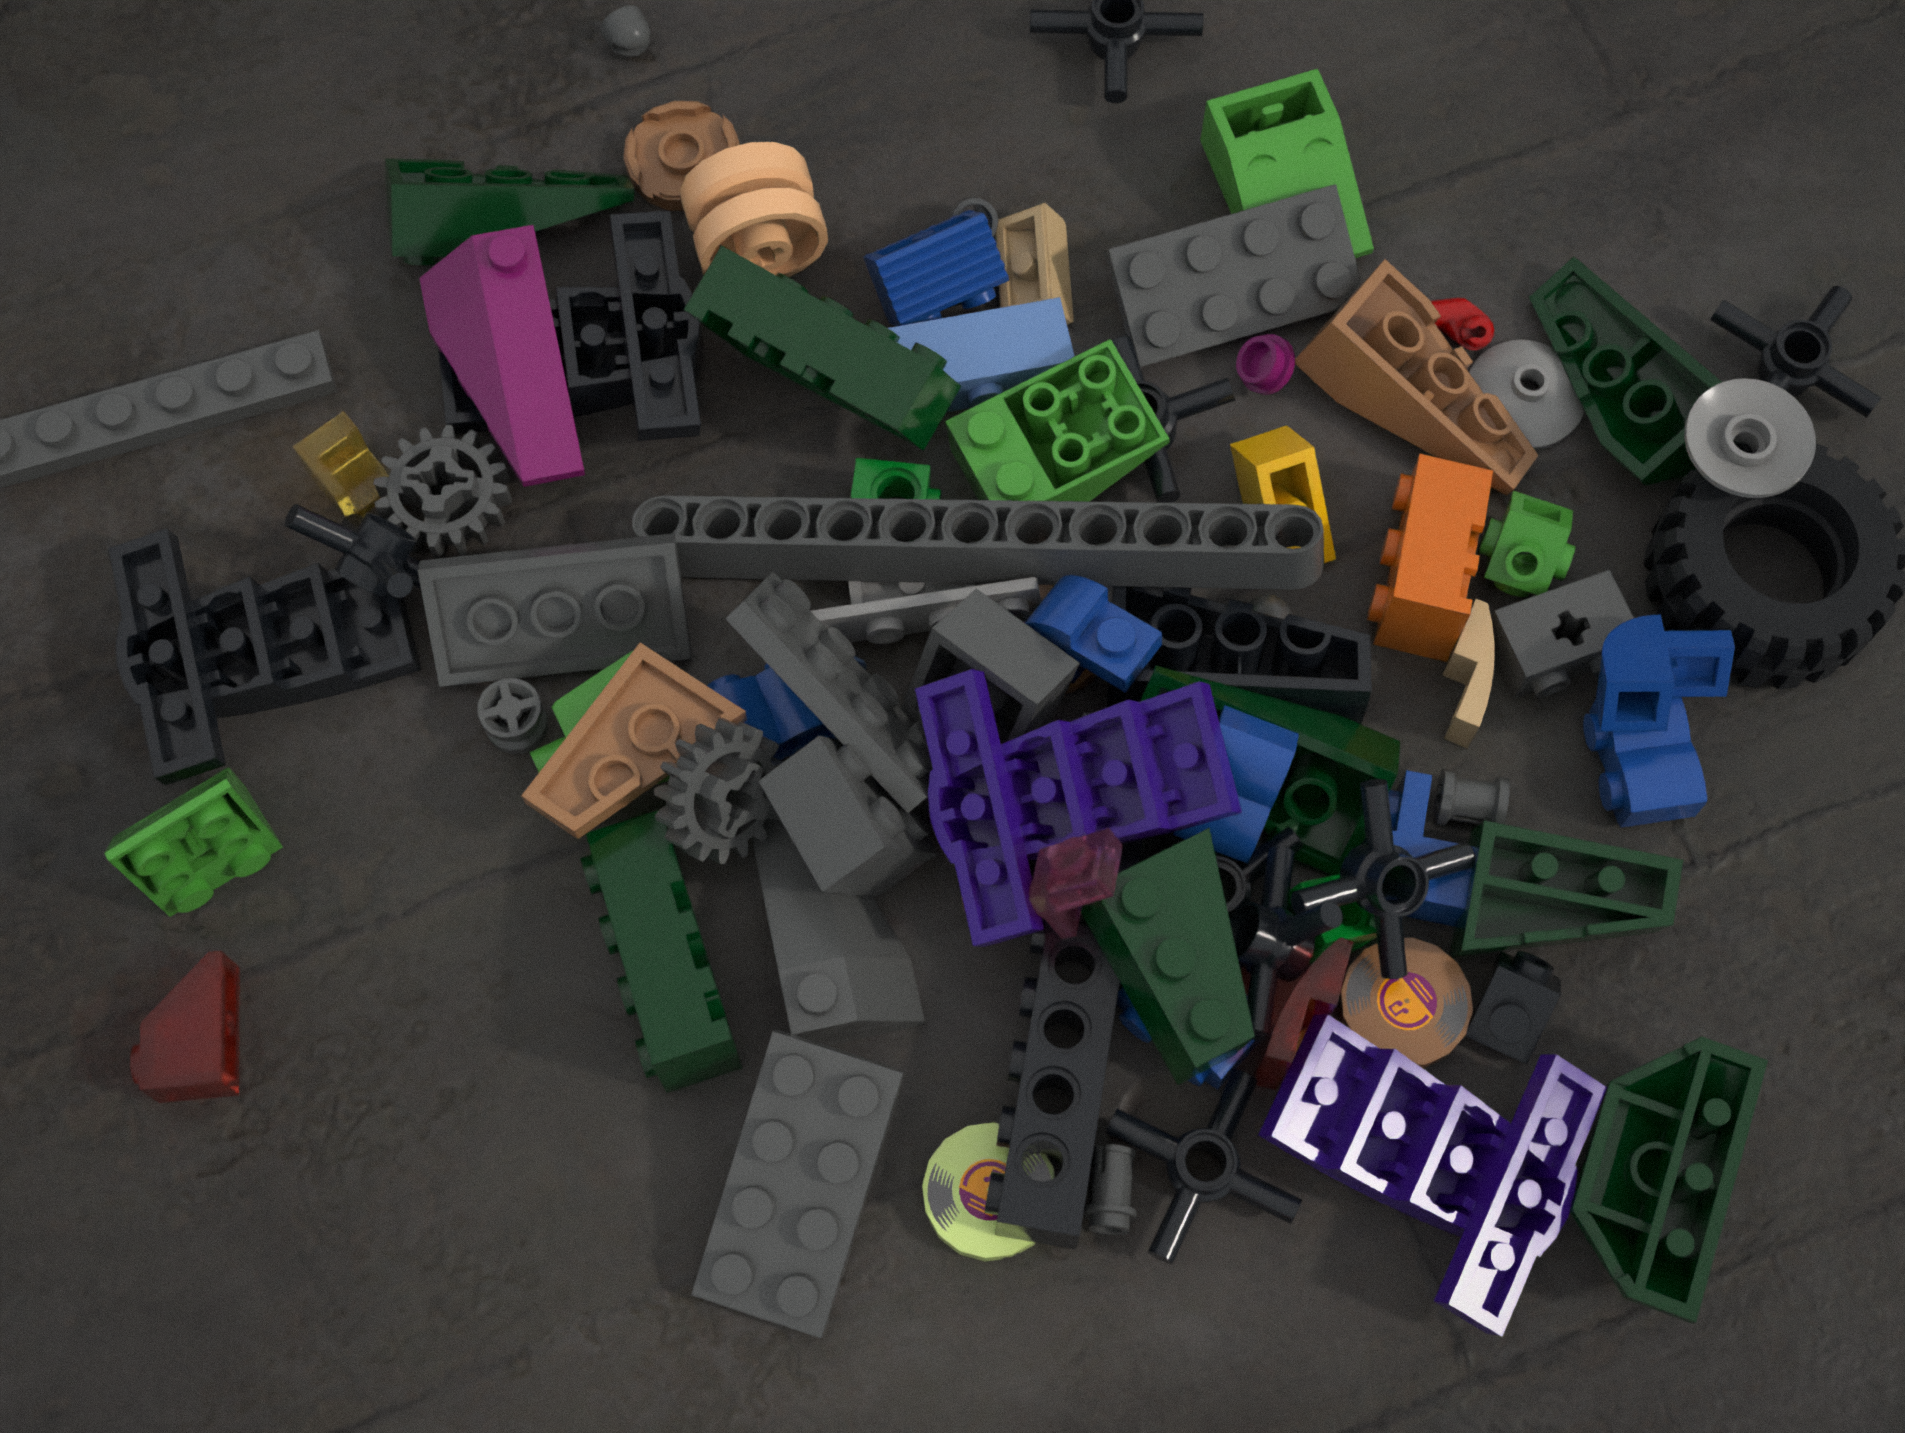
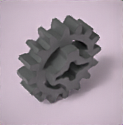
(450, 498)
(716, 791)

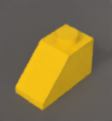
(1281, 470)

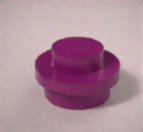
(1265, 363)

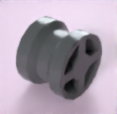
(507, 702)

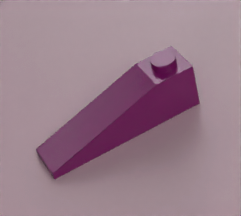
(499, 335)

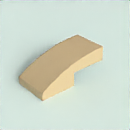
(1474, 666)

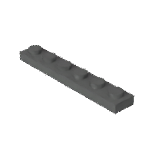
(164, 407)

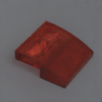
(1313, 995)

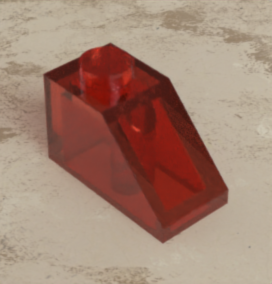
(192, 1036)

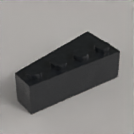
(1251, 650)

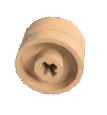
(756, 205)

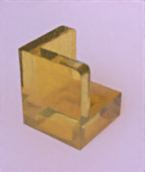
(341, 465)

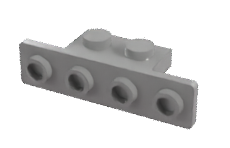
(889, 610)

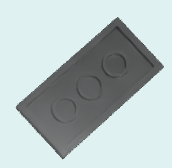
(1234, 275)
(553, 608)
(835, 687)
(798, 1183)

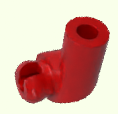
(1464, 323)

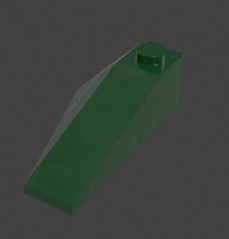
(441, 204)
(1624, 372)
(1324, 778)

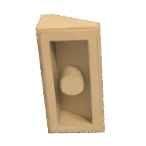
(1035, 258)

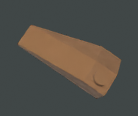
(1401, 373)

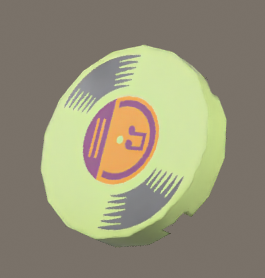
(958, 1190)

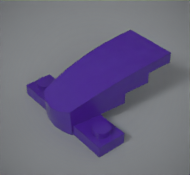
(1122, 769)
(1442, 1155)

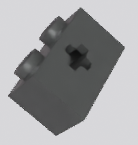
(1576, 612)

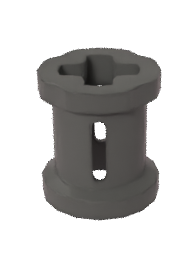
(1470, 799)

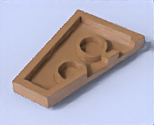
(624, 741)

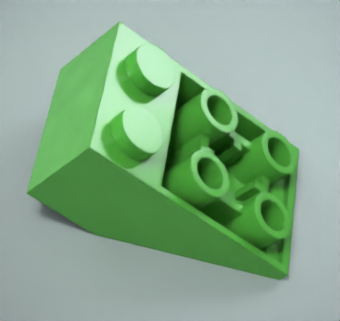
(1281, 145)
(1058, 432)
(195, 844)

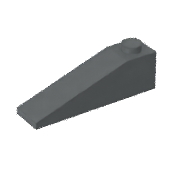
(833, 952)

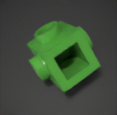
(1528, 546)

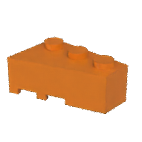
(1431, 557)

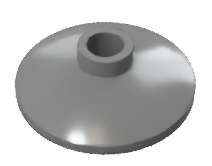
(1543, 414)
(1765, 420)

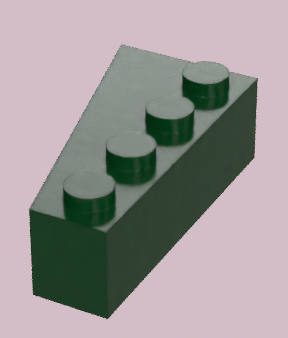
(824, 347)
(661, 952)

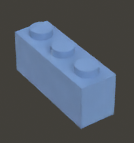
(994, 347)

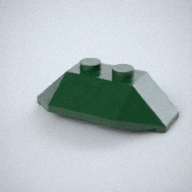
(1666, 1171)

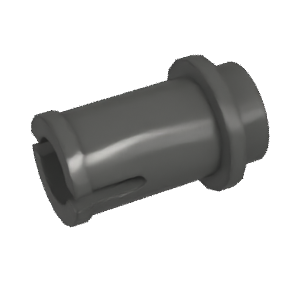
(1111, 1190)

